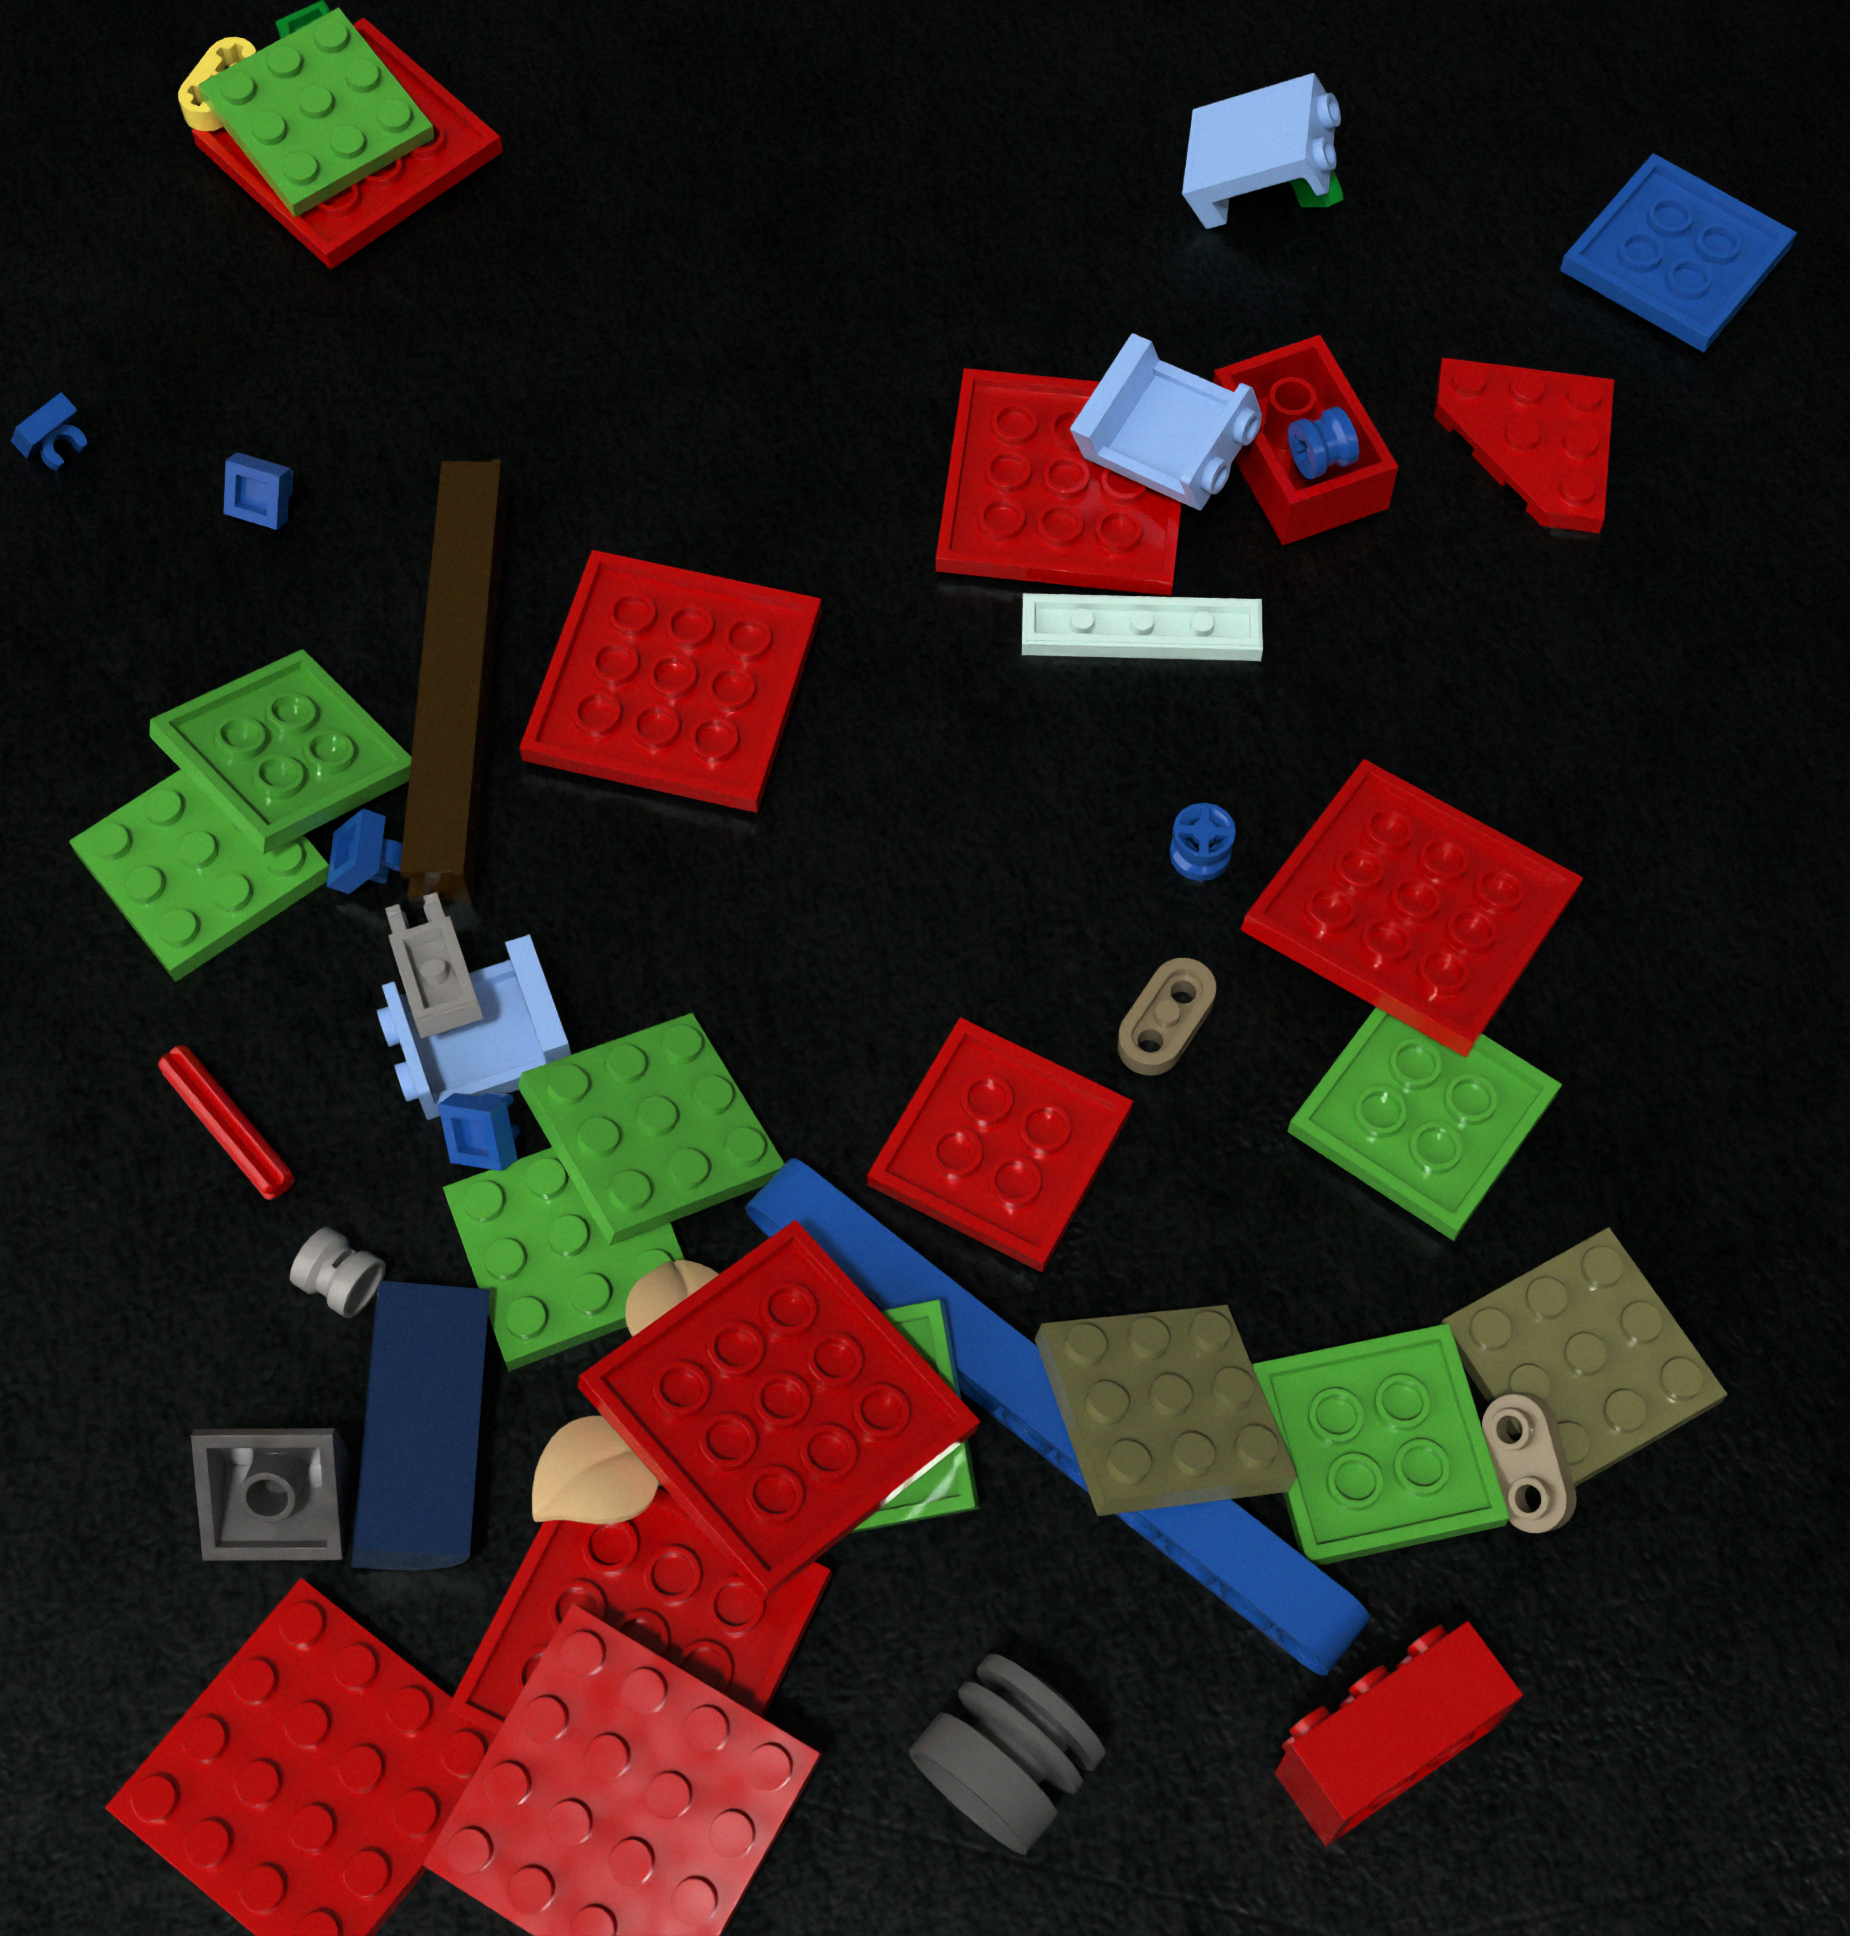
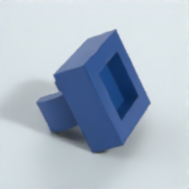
(47, 426)
(257, 490)
(362, 853)
(479, 1130)

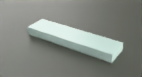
(1142, 627)

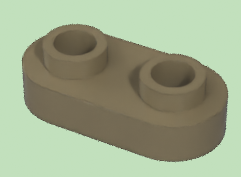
(1164, 1020)
(1532, 1460)

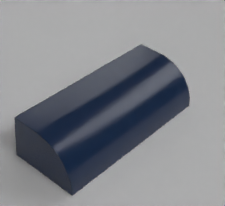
(421, 1427)

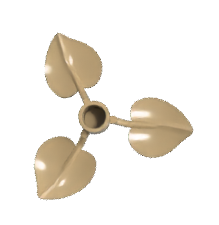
(587, 1466)

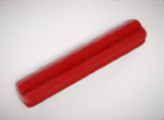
(226, 1122)

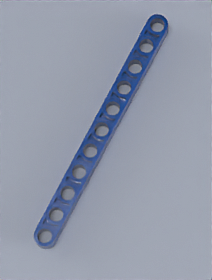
(1006, 1377)

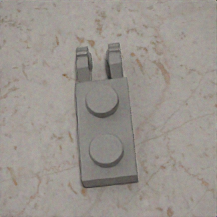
(433, 970)

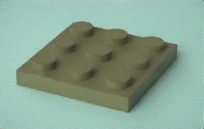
(1593, 1348)
(1164, 1409)

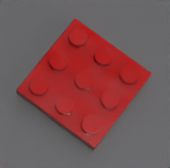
(1000, 1144)

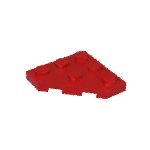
(1535, 433)

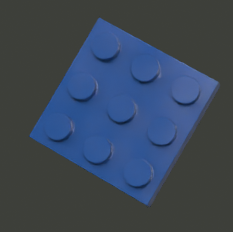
(1678, 252)

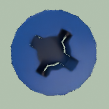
(1323, 442)
(1208, 827)

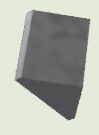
(271, 1493)

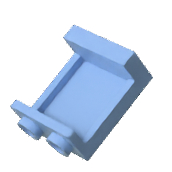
(1260, 143)
(1165, 425)
(488, 1054)

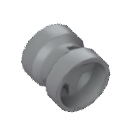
(337, 1272)

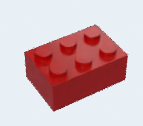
(1297, 385)
(1394, 1729)

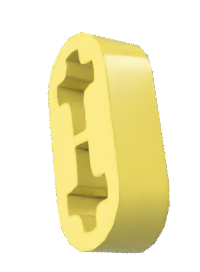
(221, 54)

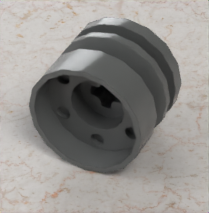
(1018, 1740)

